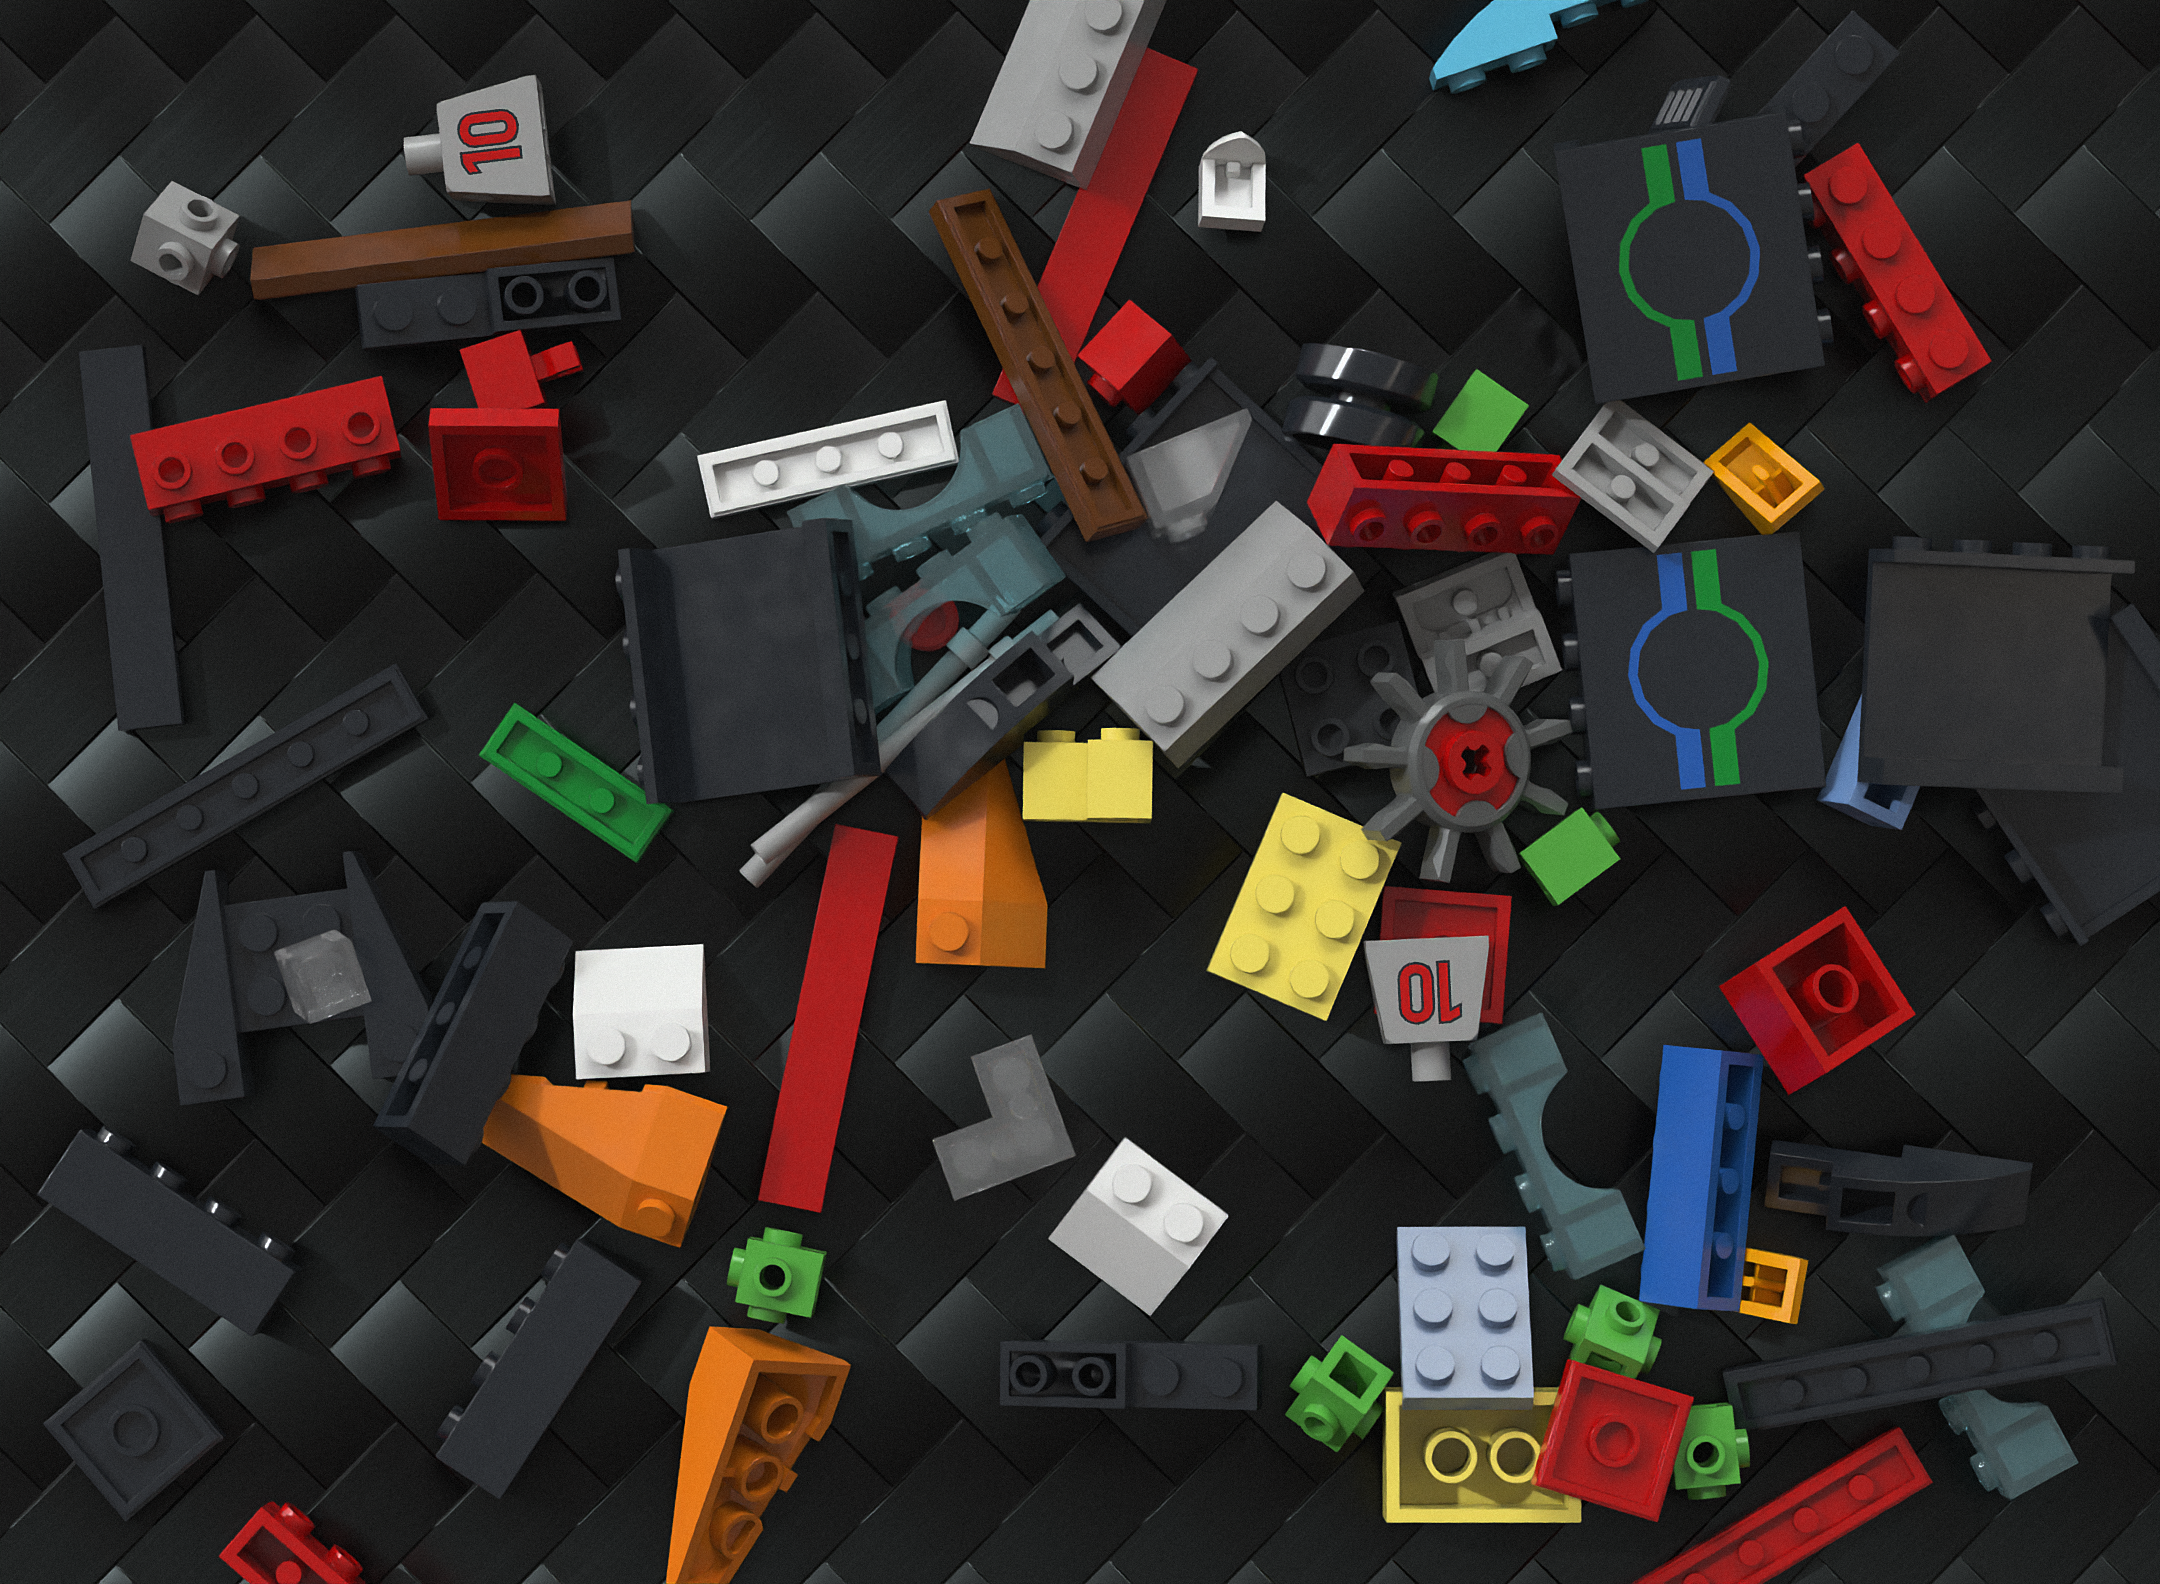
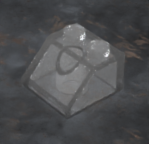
(1186, 476)

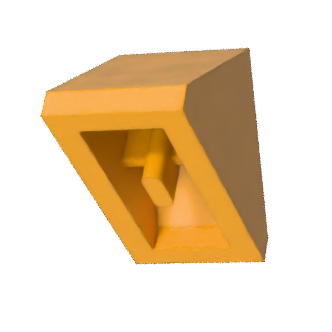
(1762, 479)
(1772, 1285)

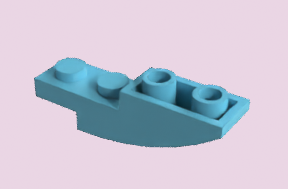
(1511, 35)

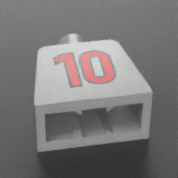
(490, 145)
(1428, 996)

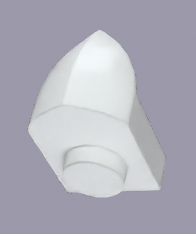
(1232, 184)

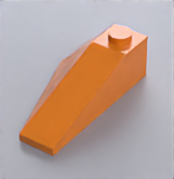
(980, 882)
(614, 1151)
(744, 1428)

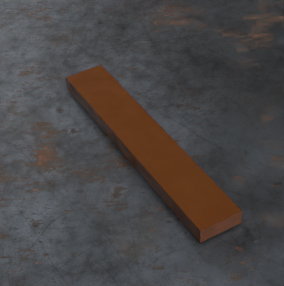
(442, 250)
(1038, 365)

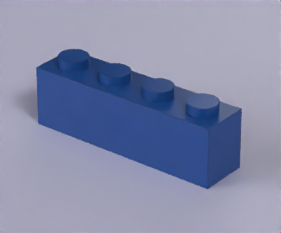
(1701, 1178)

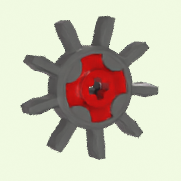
(1459, 761)

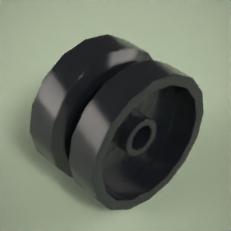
(1362, 395)

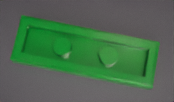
(575, 782)

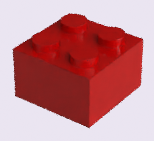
(1817, 1000)

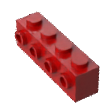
(1892, 275)
(266, 448)
(1441, 500)
(281, 1550)

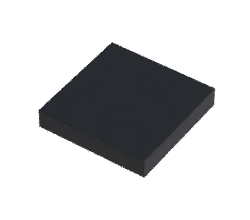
(134, 1429)

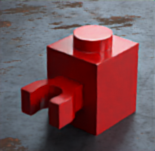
(510, 377)

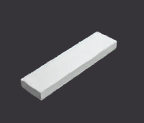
(828, 458)

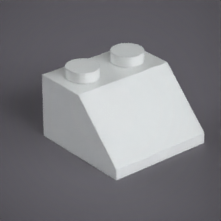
(640, 1012)
(1138, 1226)

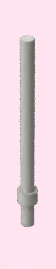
(965, 651)
(838, 793)

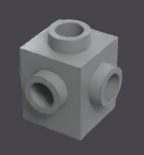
(186, 238)

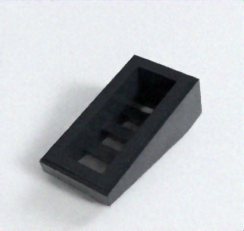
(1691, 103)

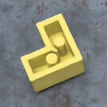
(1090, 780)

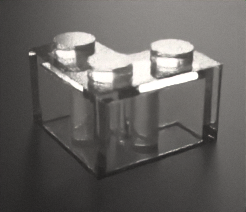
(1023, 1128)

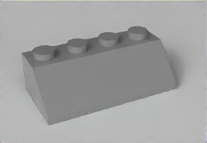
(1065, 84)
(1228, 633)

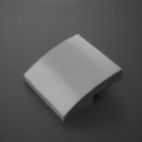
(1632, 473)
(1487, 608)

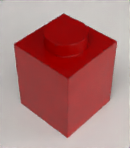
(1132, 359)

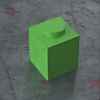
(1479, 416)
(1570, 854)

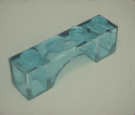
(995, 464)
(998, 570)
(1584, 1223)
(2013, 1441)

